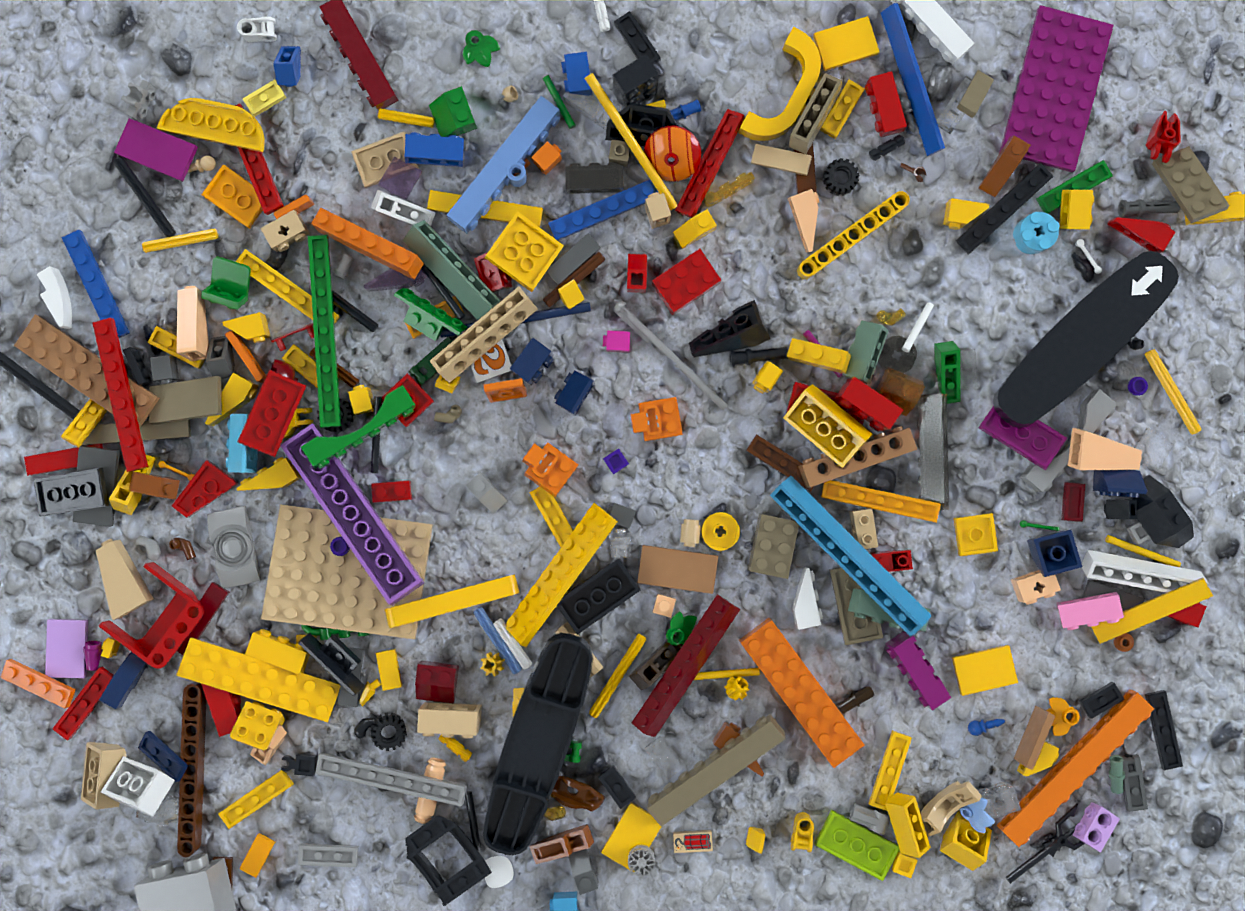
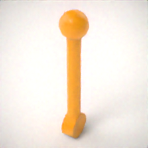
(162, 464)

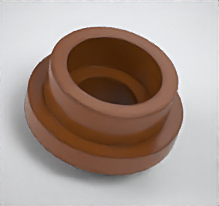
(1118, 642)

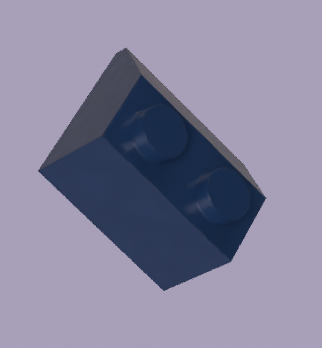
(574, 392)
(1055, 553)

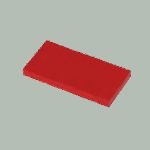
(271, 413)

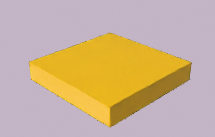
(975, 534)

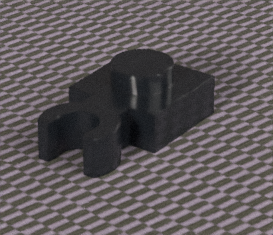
(303, 764)

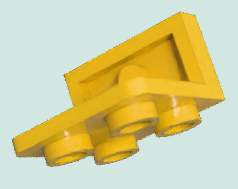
(256, 725)

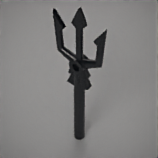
(1050, 847)

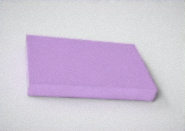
(65, 648)

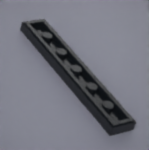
(1004, 208)

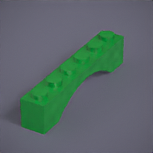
(322, 449)

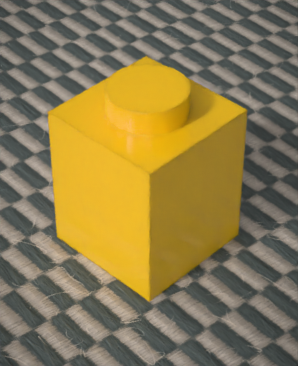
(361, 400)

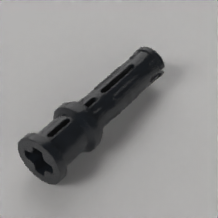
(750, 356)

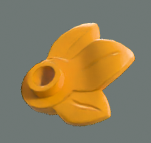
(1060, 709)

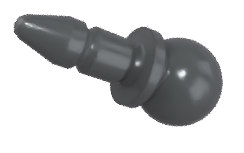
(906, 105)

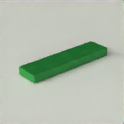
(1084, 181)

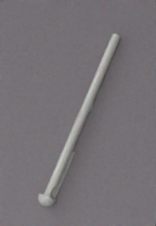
(647, 335)

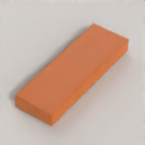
(246, 356)

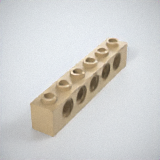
(483, 334)

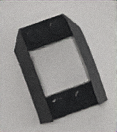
(459, 882)

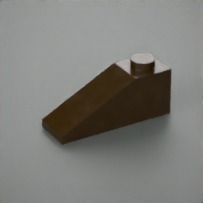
(654, 665)

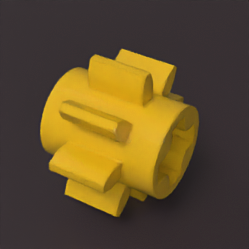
(488, 668)
(736, 688)

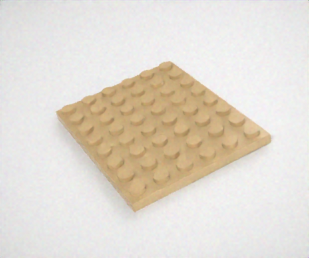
(330, 590)

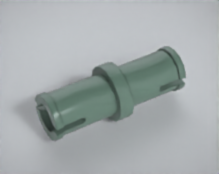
(1116, 774)

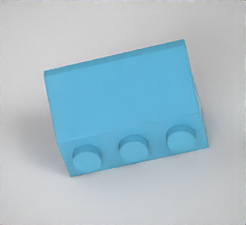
(241, 457)

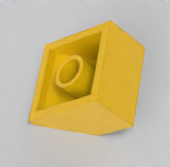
(965, 843)

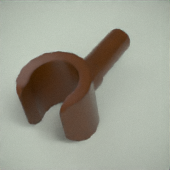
(916, 171)

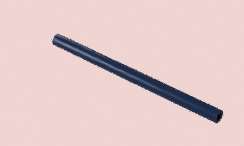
(539, 315)

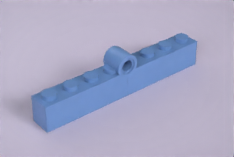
(504, 164)

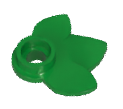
(480, 51)
(682, 627)

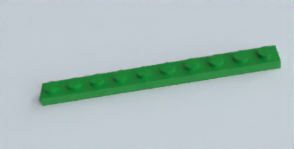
(324, 331)

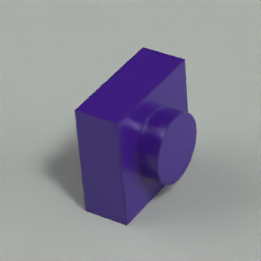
(615, 461)

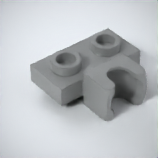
(139, 99)

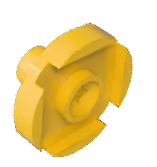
(726, 540)

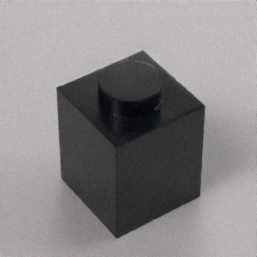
(1121, 509)

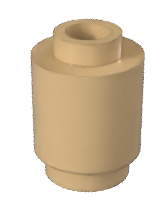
(690, 532)

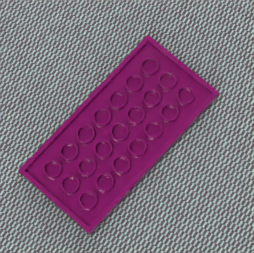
(1058, 86)

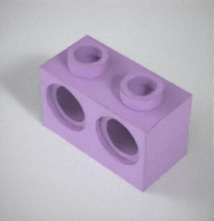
(1099, 829)

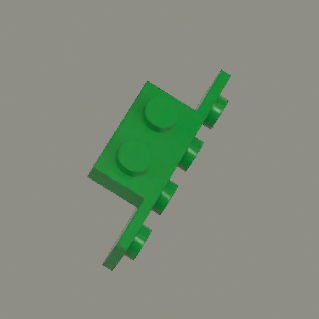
(427, 317)

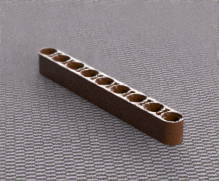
(195, 778)

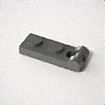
(1134, 785)

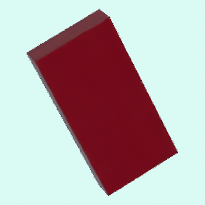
(1073, 502)

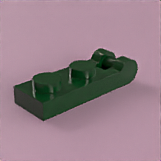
(425, 363)

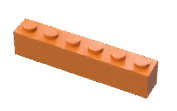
(367, 243)

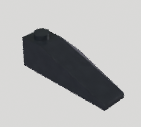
(737, 332)

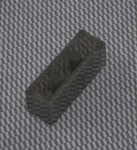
(594, 178)

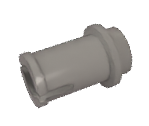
(343, 266)

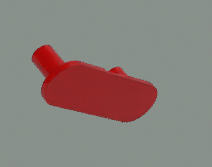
(279, 341)

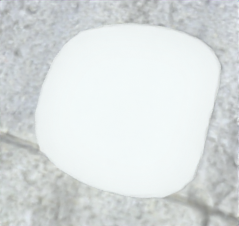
(501, 870)

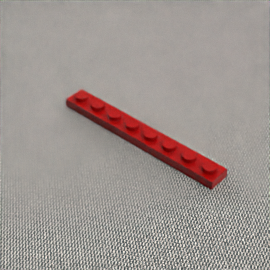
(120, 395)

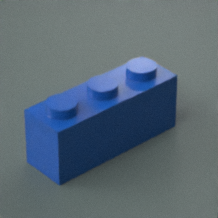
(434, 149)

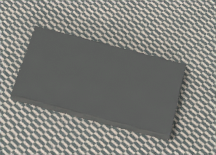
(95, 458)

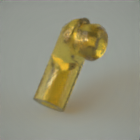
(890, 319)
(555, 813)

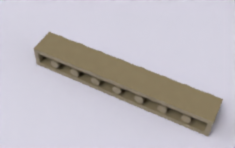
(716, 769)

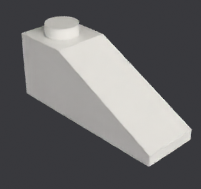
(401, 208)

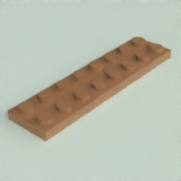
(77, 365)

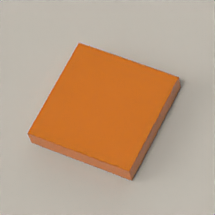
(505, 390)

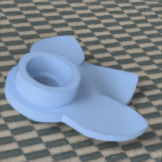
(977, 816)

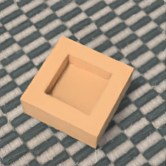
(664, 605)

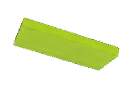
(857, 845)

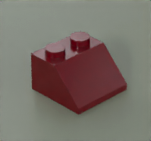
(436, 681)

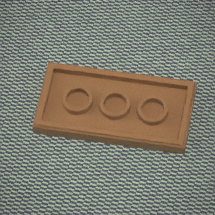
(677, 569)

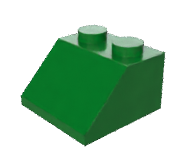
(452, 113)

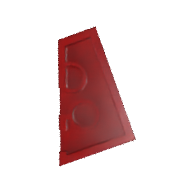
(203, 488)

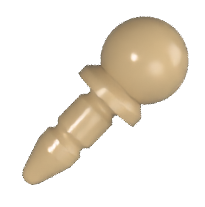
(206, 163)

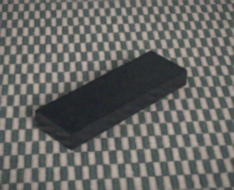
(636, 37)

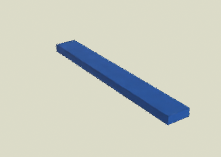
(912, 79)

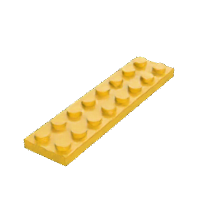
(560, 574)
(258, 680)

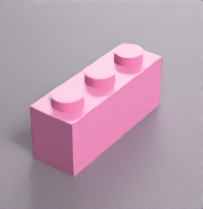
(1090, 610)

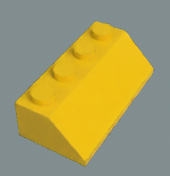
(827, 425)

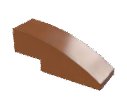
(562, 844)

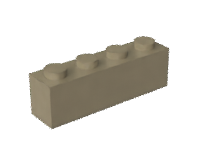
(815, 113)

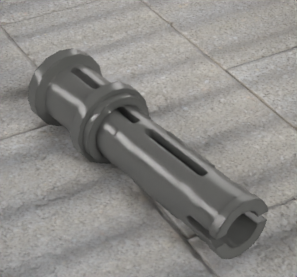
(1141, 207)

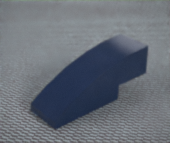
(123, 681)

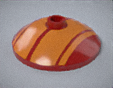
(674, 143)

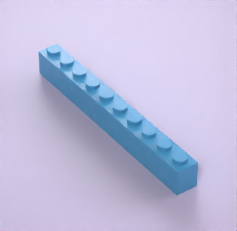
(851, 556)

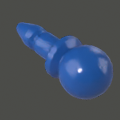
(977, 728)

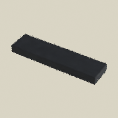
(1164, 730)

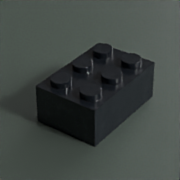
(636, 82)

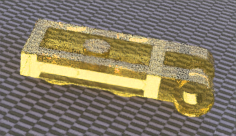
(727, 189)

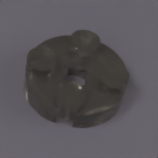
(906, 360)

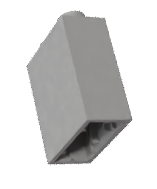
(191, 887)

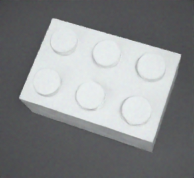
(138, 786)

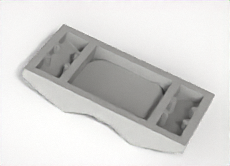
(233, 547)

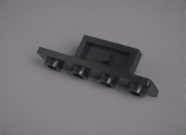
(336, 659)

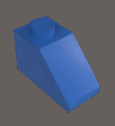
(288, 65)

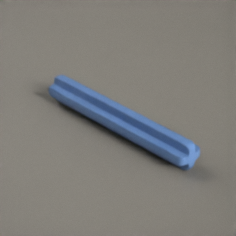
(497, 640)

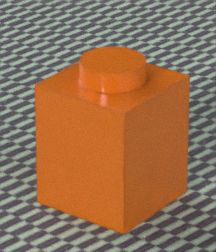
(547, 157)

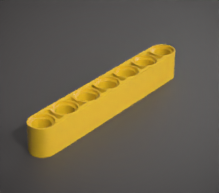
(860, 230)
(451, 601)

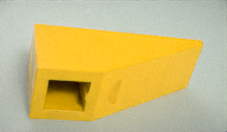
(277, 476)

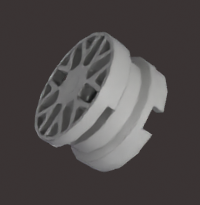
(641, 860)

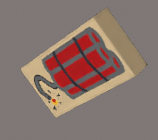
(692, 841)

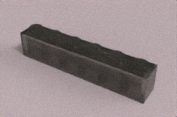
(933, 449)

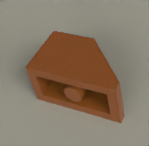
(154, 485)

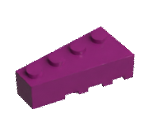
(918, 670)

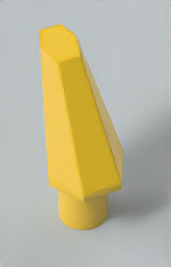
(369, 691)

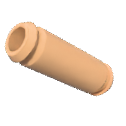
(425, 807)

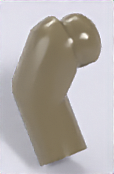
(449, 417)

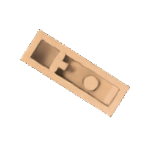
(805, 213)

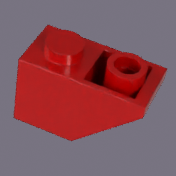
(637, 273)
(894, 560)

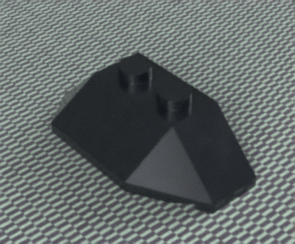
(641, 121)
(1163, 515)

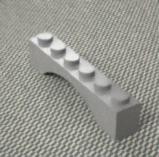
(1092, 413)

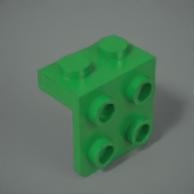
(228, 283)

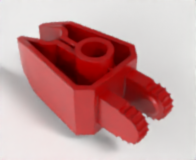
(1164, 137)

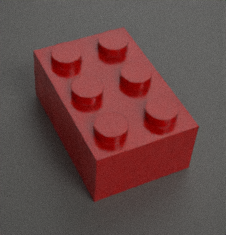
(686, 281)
(868, 404)

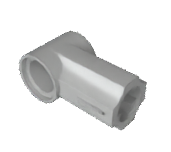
(874, 819)

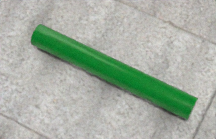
(559, 102)

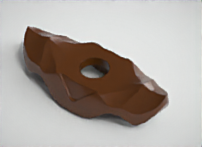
(585, 798)

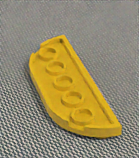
(213, 123)

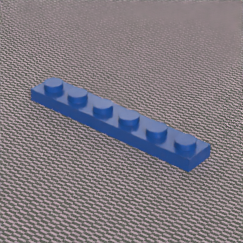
(601, 210)
(93, 280)

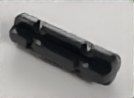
(886, 147)

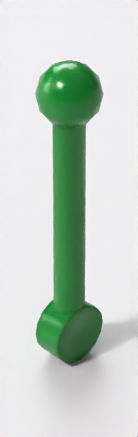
(1023, 524)

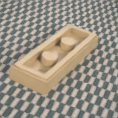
(781, 159)

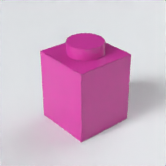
(617, 341)

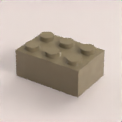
(773, 546)

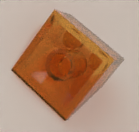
(900, 389)

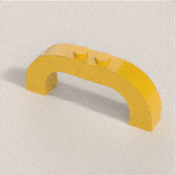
(807, 53)

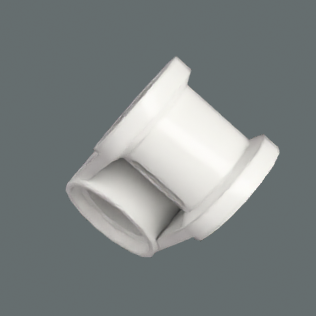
(261, 29)

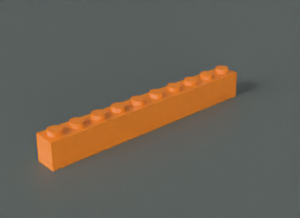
(1075, 767)

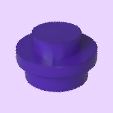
(1137, 386)
(339, 546)

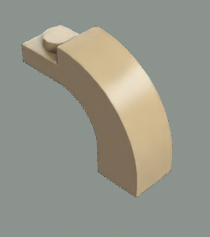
(946, 804)

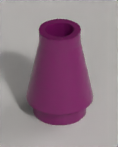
(92, 654)

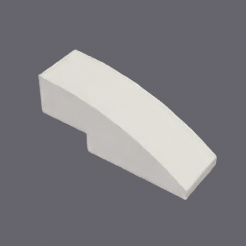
(56, 296)

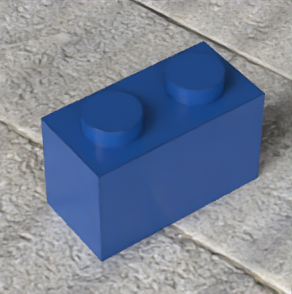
(577, 69)

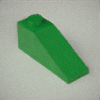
(948, 370)

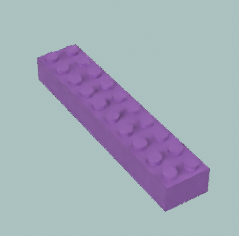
(355, 520)

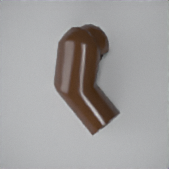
(183, 545)

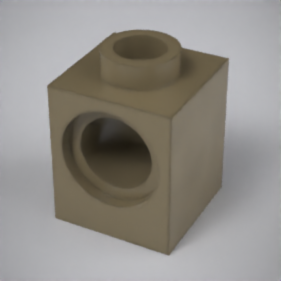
(619, 152)

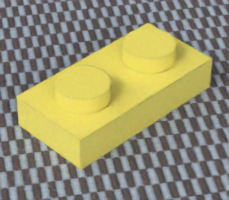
(264, 98)

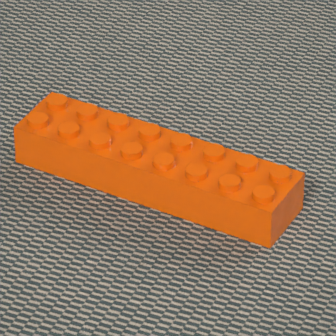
(801, 692)

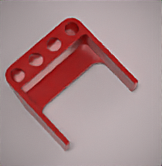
(169, 629)

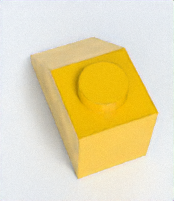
(961, 212)
(695, 229)
(251, 327)
(1047, 756)

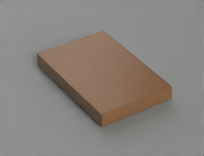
(1034, 737)

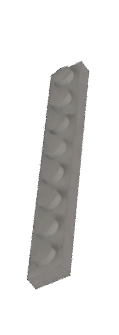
(391, 779)

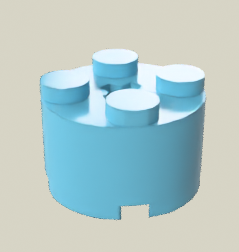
(1036, 223)

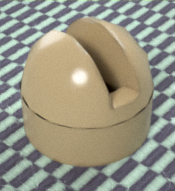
(510, 94)

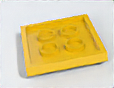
(524, 251)

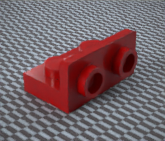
(491, 275)

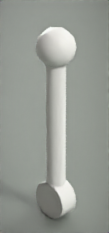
(1080, 243)

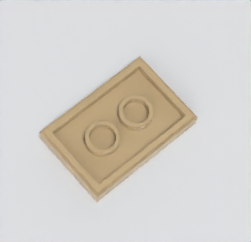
(376, 157)

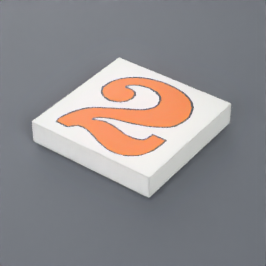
(492, 363)

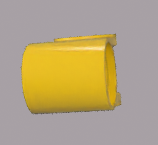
(802, 836)

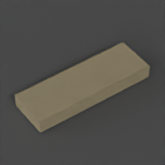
(975, 93)

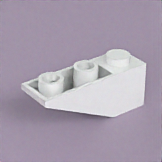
(805, 606)

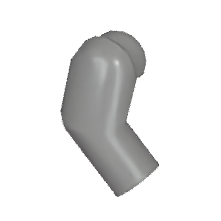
(151, 547)

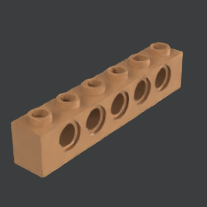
(903, 444)

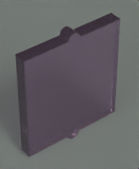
(400, 178)

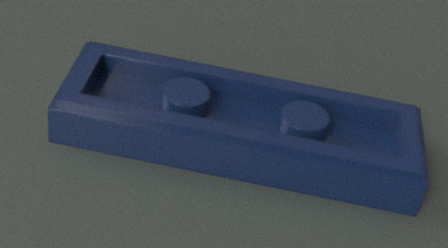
(162, 756)

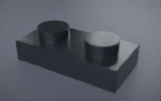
(140, 372)
(1101, 700)
(617, 787)

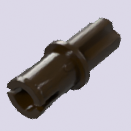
(855, 699)

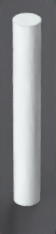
(917, 327)

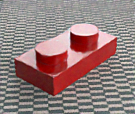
(391, 491)

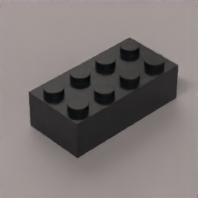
(598, 595)

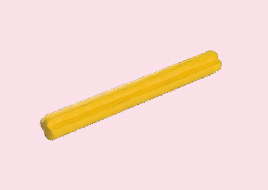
(1172, 391)
(617, 675)

